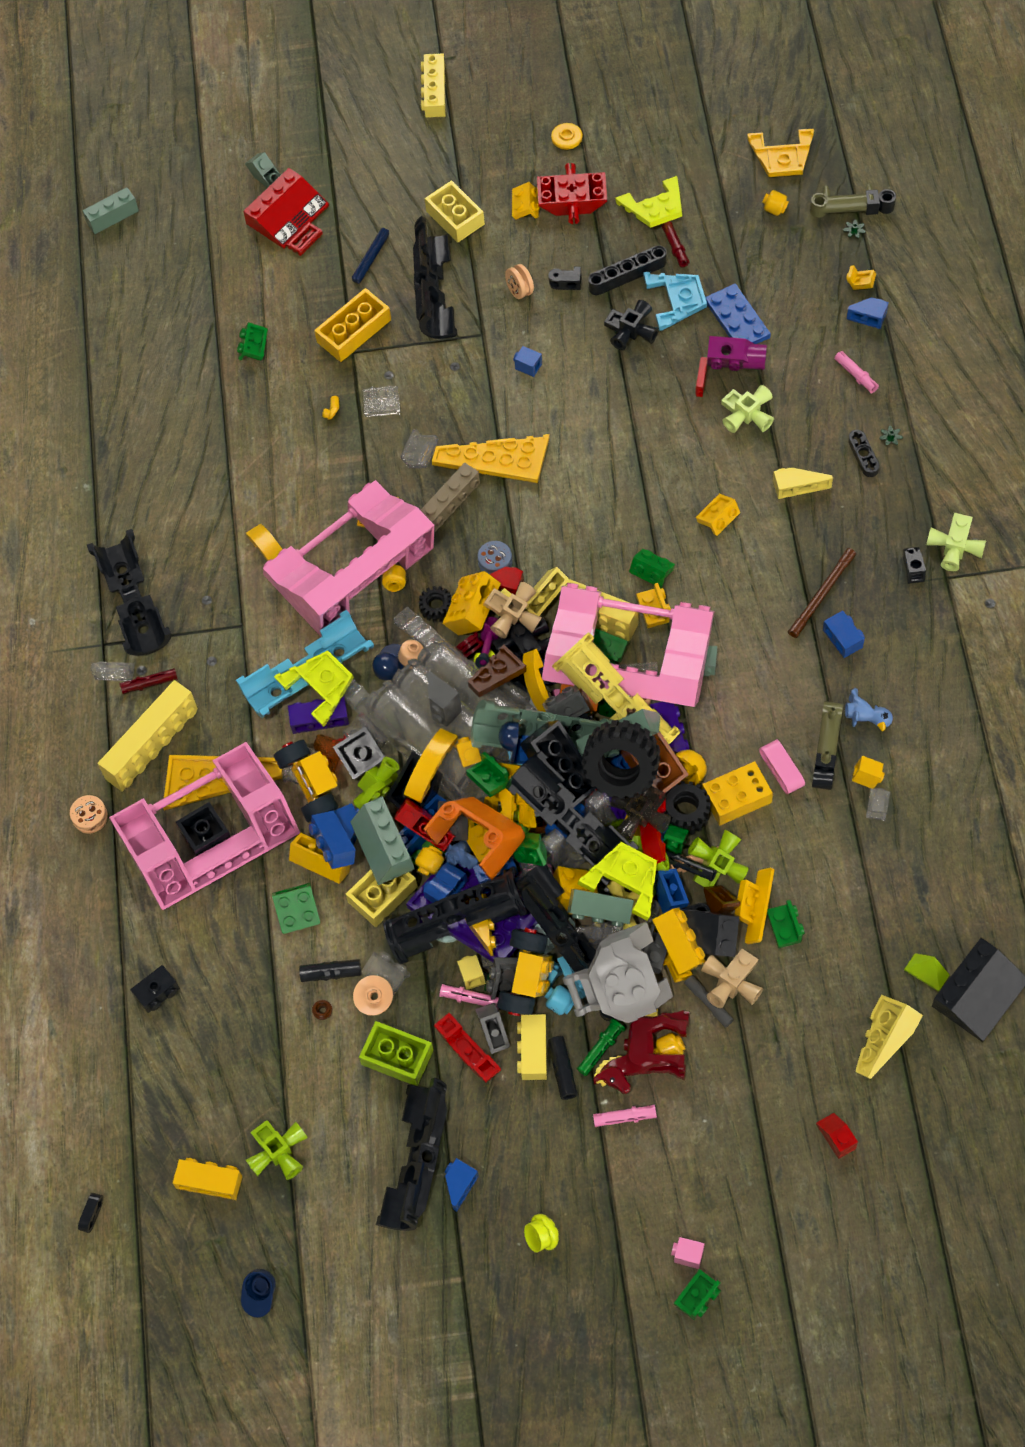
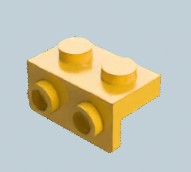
(525, 201)

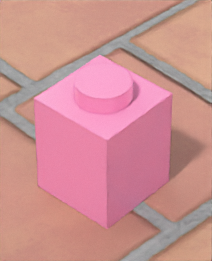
(688, 1252)

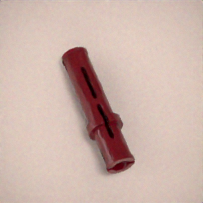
(678, 249)
(148, 681)

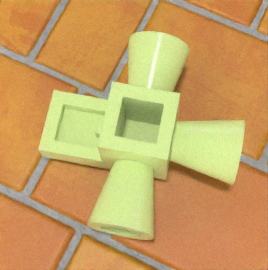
(747, 408)
(956, 542)

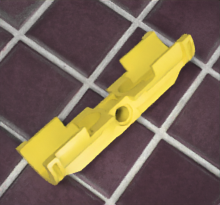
(585, 653)

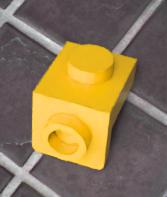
(860, 279)
(467, 754)

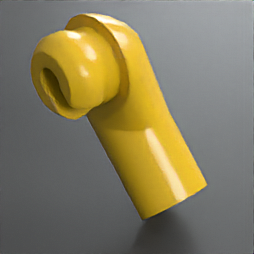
(334, 407)

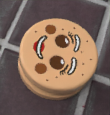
(519, 281)
(88, 814)

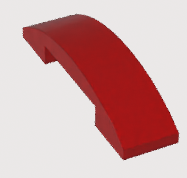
(651, 839)
(466, 1048)

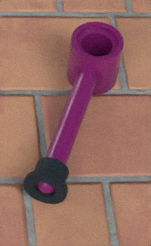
(487, 636)

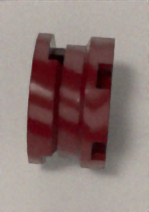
(468, 643)

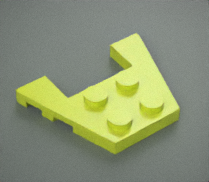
(656, 209)
(326, 677)
(629, 869)

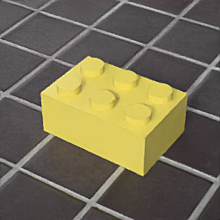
(454, 211)
(380, 900)

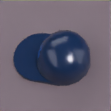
(387, 662)
(509, 737)
(258, 1292)

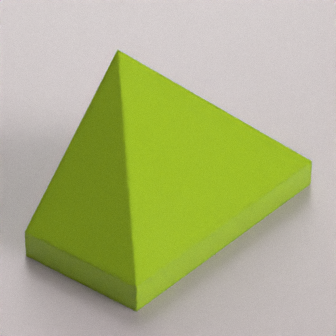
(927, 970)

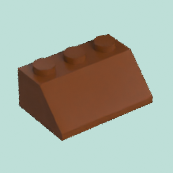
(670, 768)

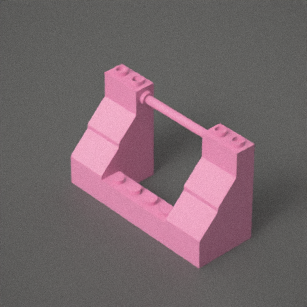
(317, 596)
(684, 655)
(160, 863)

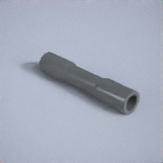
(700, 992)

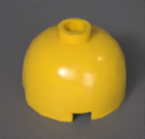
(694, 765)

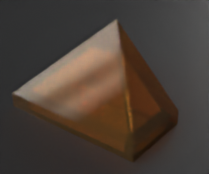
(325, 746)

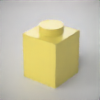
(471, 972)

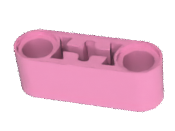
(782, 766)

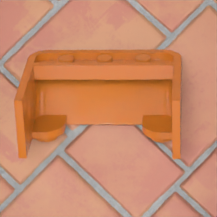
(502, 834)

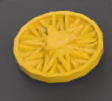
(566, 136)

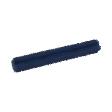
(370, 255)

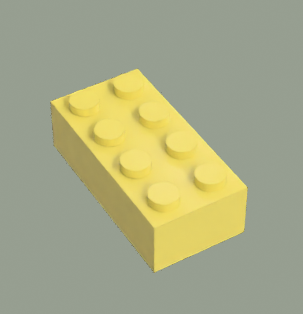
(615, 621)

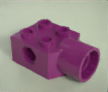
(741, 354)

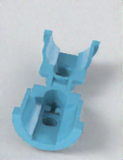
(337, 635)

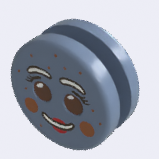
(494, 556)

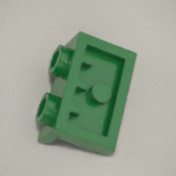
(252, 341)
(785, 924)

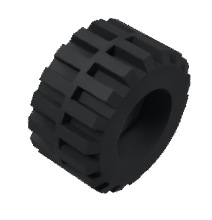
(689, 794)

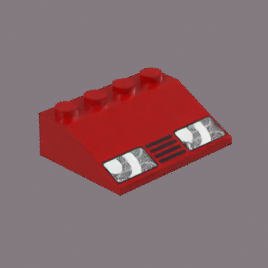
(285, 208)

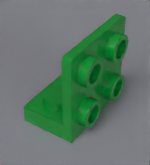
(296, 908)

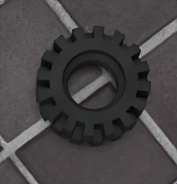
(435, 594)

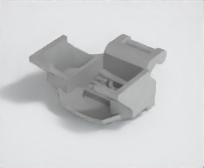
(620, 978)

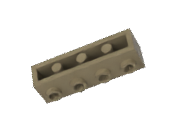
(451, 495)

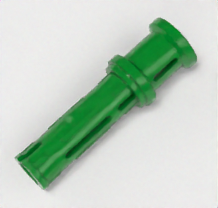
(606, 1040)

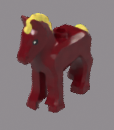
(641, 1053)

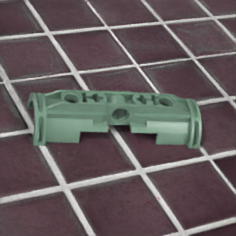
(487, 725)

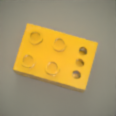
(467, 609)
(738, 793)

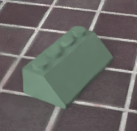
(646, 718)
(381, 841)

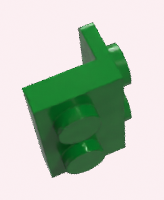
(651, 567)
(610, 645)
(489, 775)
(697, 1294)

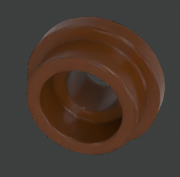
(322, 1004)

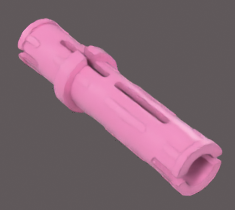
(862, 377)
(446, 991)
(628, 1115)

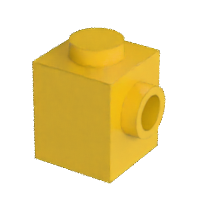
(868, 772)

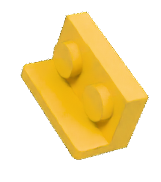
(719, 513)
(653, 598)

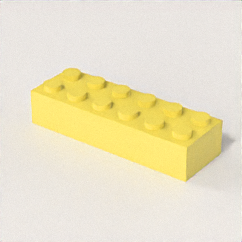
(148, 736)

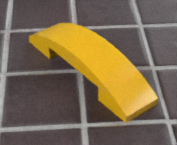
(264, 542)
(534, 680)
(428, 764)

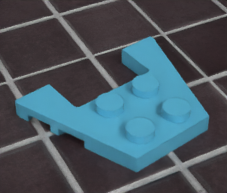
(684, 296)

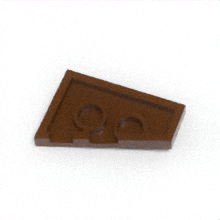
(499, 670)

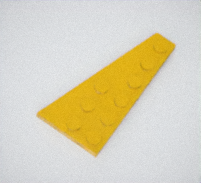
(502, 458)
(187, 768)

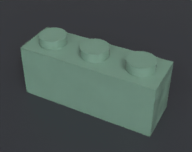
(110, 210)
(600, 907)

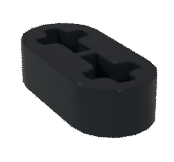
(90, 1212)

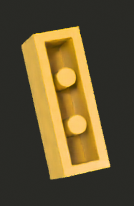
(307, 854)
(679, 940)
(207, 1178)

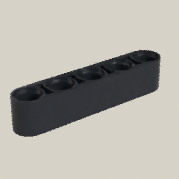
(627, 270)

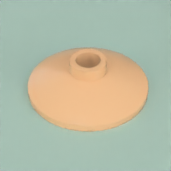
(363, 995)

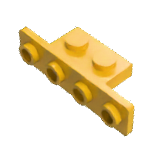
(754, 904)

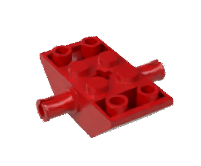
(572, 193)

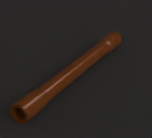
(800, 622)

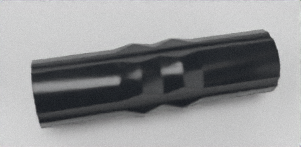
(330, 970)
(562, 1068)

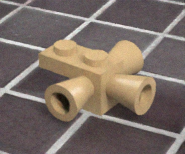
(512, 609)
(732, 979)

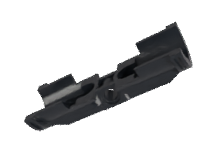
(428, 257)
(109, 561)
(540, 773)
(540, 897)
(500, 905)
(426, 1113)

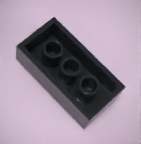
(562, 756)

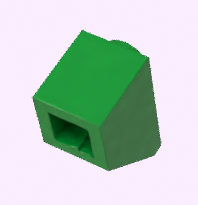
(675, 839)
(531, 850)

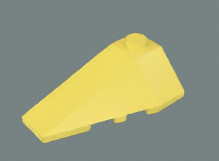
(890, 1029)

